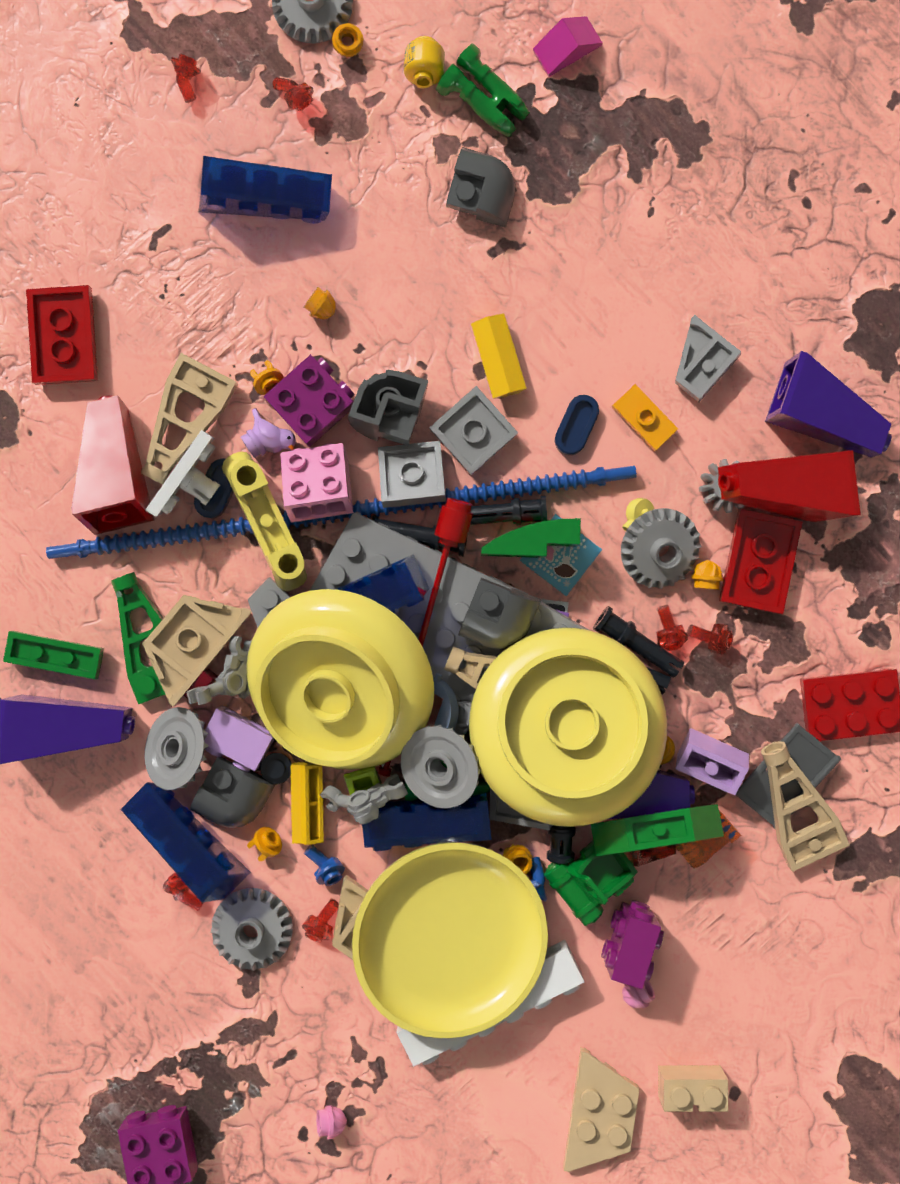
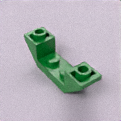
(657, 830)

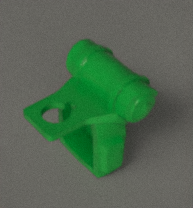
(591, 881)

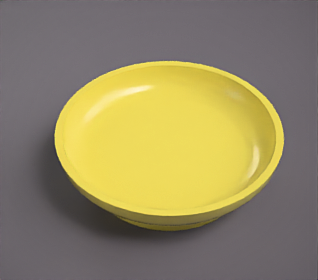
(339, 679)
(568, 727)
(449, 940)

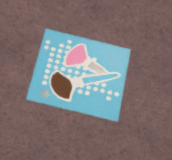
(564, 564)

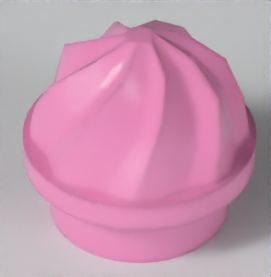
(638, 997)
(330, 1122)

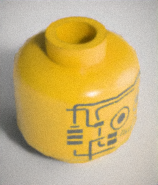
(424, 61)

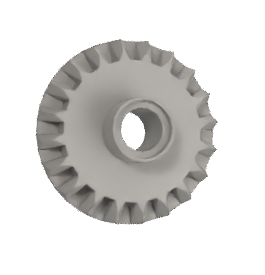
(311, 20)
(648, 536)
(175, 748)
(426, 774)
(265, 914)

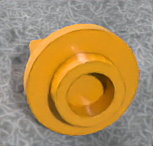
(266, 379)
(267, 842)

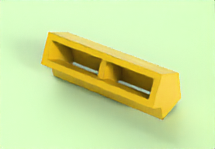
(498, 356)
(307, 803)

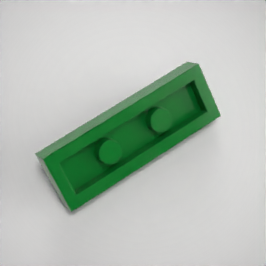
(53, 654)

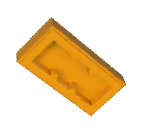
(644, 417)

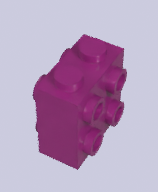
(311, 399)
(632, 944)
(158, 1147)

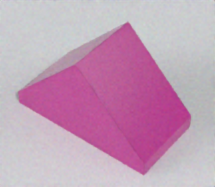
(566, 43)

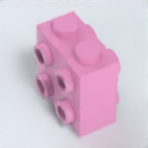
(316, 482)

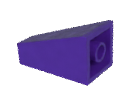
(826, 409)
(51, 726)
(664, 794)

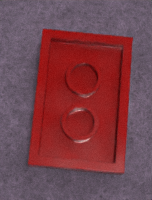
(61, 335)
(760, 561)
(851, 704)

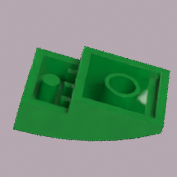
(533, 539)

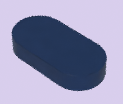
(576, 425)
(221, 498)

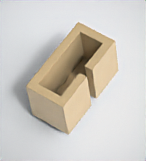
(692, 1085)

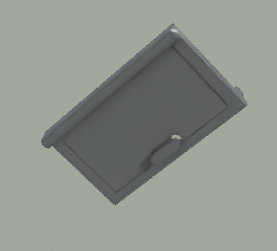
(810, 756)

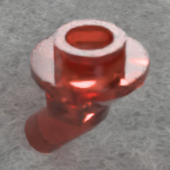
(185, 69)
(296, 95)
(671, 636)
(719, 638)
(175, 886)
(318, 927)

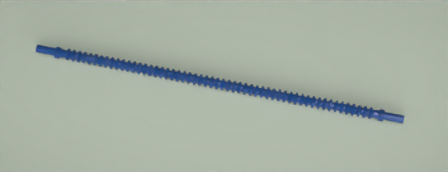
(84, 548)

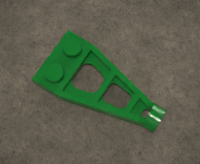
(141, 677)

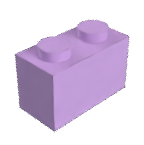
(237, 738)
(712, 761)

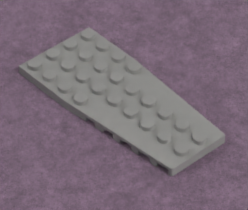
(372, 546)

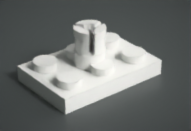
(187, 478)

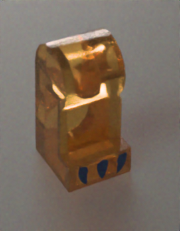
(700, 851)

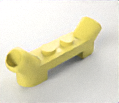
(265, 520)

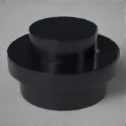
(276, 768)

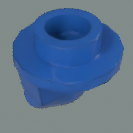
(329, 870)
(538, 878)

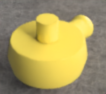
(635, 509)

